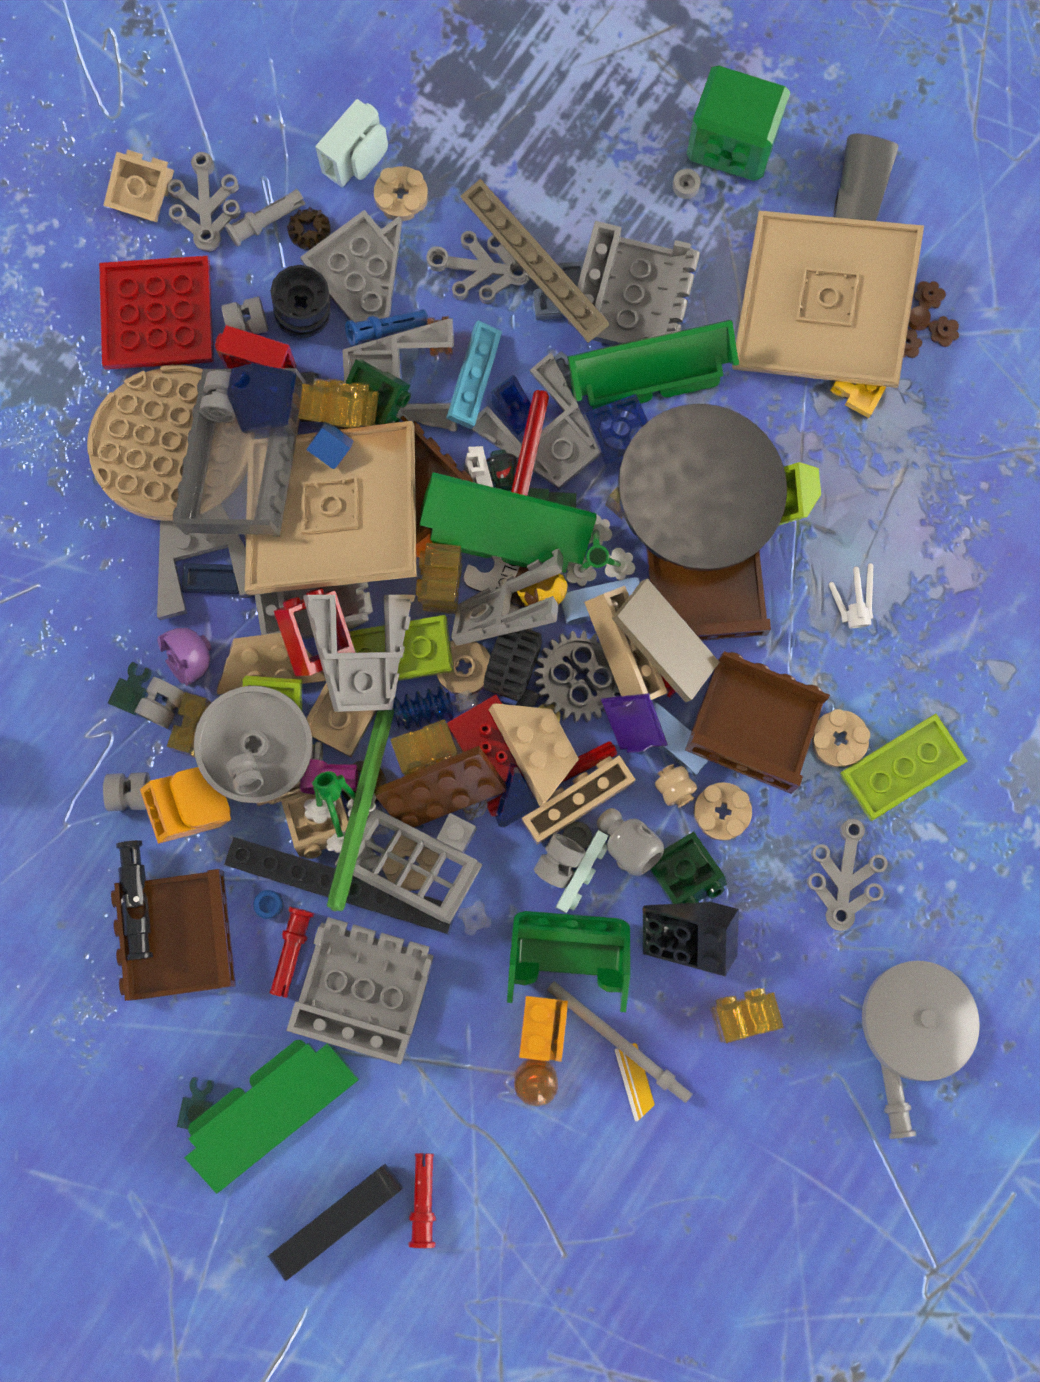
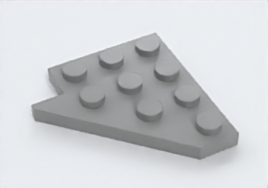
(359, 266)

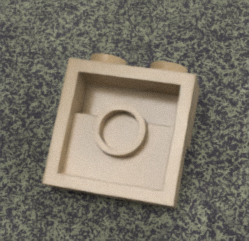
(138, 185)
(306, 834)

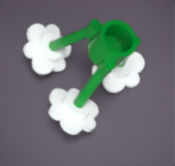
(618, 564)
(327, 791)

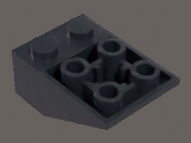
(692, 934)

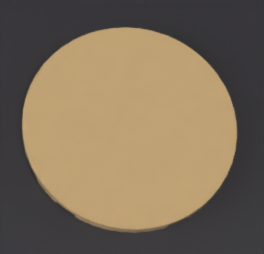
(142, 438)

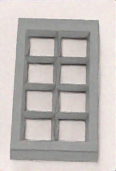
(457, 890)

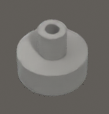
(686, 183)

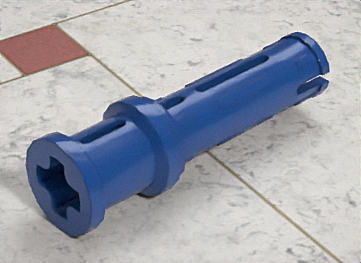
(374, 328)

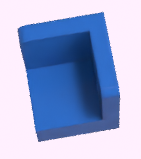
(330, 445)

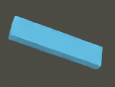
(474, 375)

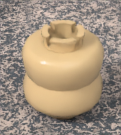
(675, 785)

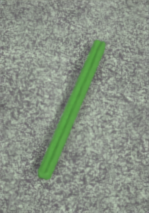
(360, 811)

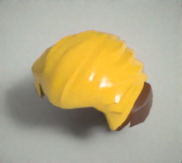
(553, 586)

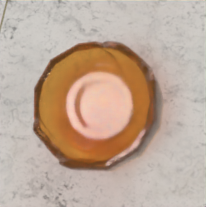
(535, 1082)

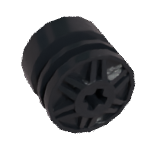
(300, 287)

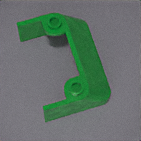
(570, 946)

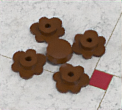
(921, 317)

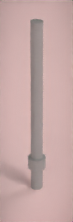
(664, 1078)

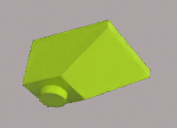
(802, 491)

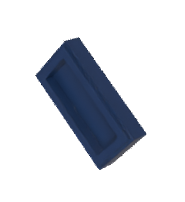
(209, 579)

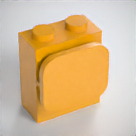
(184, 805)
(543, 1029)

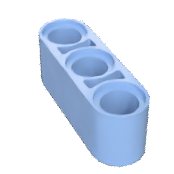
(574, 605)
(677, 738)

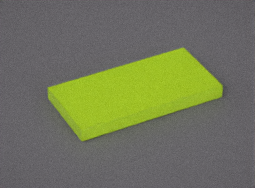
(425, 644)
(903, 767)

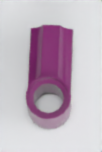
(316, 767)

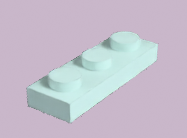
(583, 873)

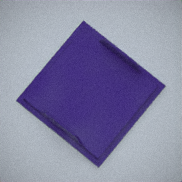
(634, 722)

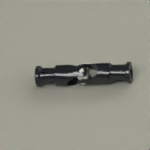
(132, 881)

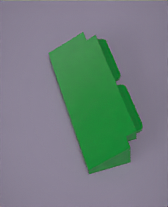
(663, 363)
(503, 523)
(254, 1122)

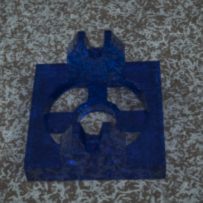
(594, 417)

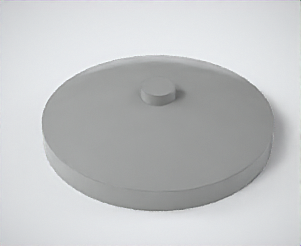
(258, 724)
(920, 1021)

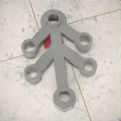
(205, 205)
(483, 267)
(845, 879)

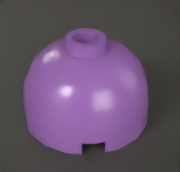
(186, 653)

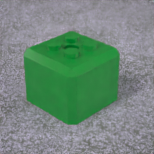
(737, 122)

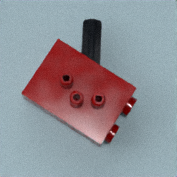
(469, 732)

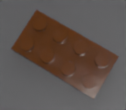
(441, 788)

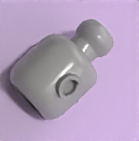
(630, 842)

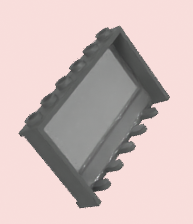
(236, 478)

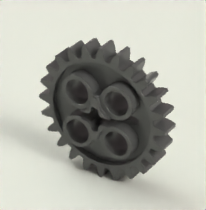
(560, 692)

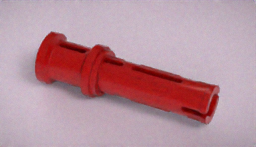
(294, 937)
(422, 1217)

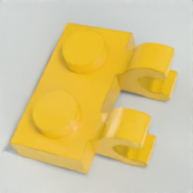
(860, 397)

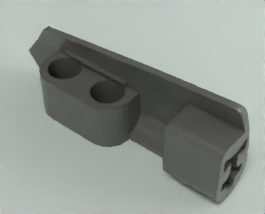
(864, 176)

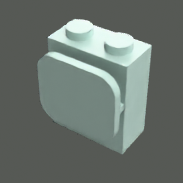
(352, 144)

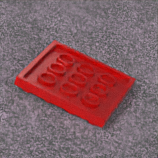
(156, 312)

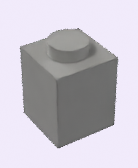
(456, 833)

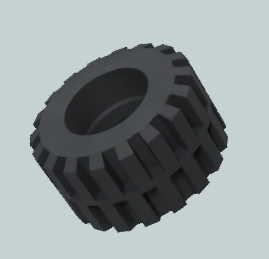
(512, 663)

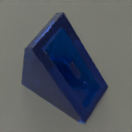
(512, 403)
(517, 799)

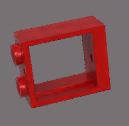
(244, 348)
(293, 641)

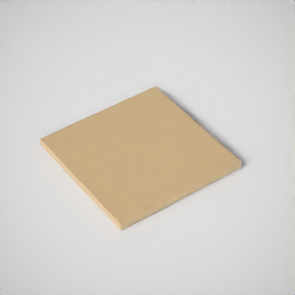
(828, 298)
(343, 520)

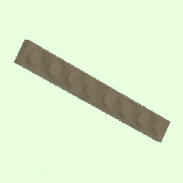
(535, 261)

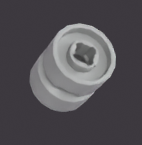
(234, 315)
(215, 403)
(155, 711)
(117, 791)
(558, 862)

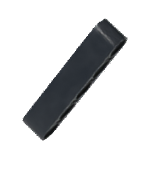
(335, 1222)

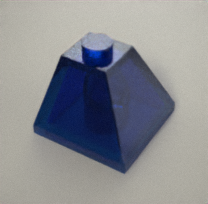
(261, 396)

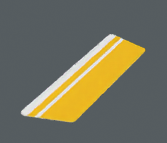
(635, 1084)

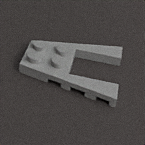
(385, 356)
(564, 444)
(177, 546)
(488, 612)
(360, 679)

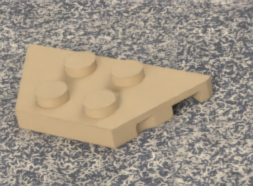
(259, 657)
(536, 745)

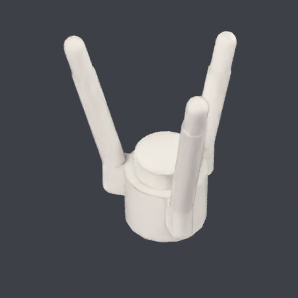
(859, 614)

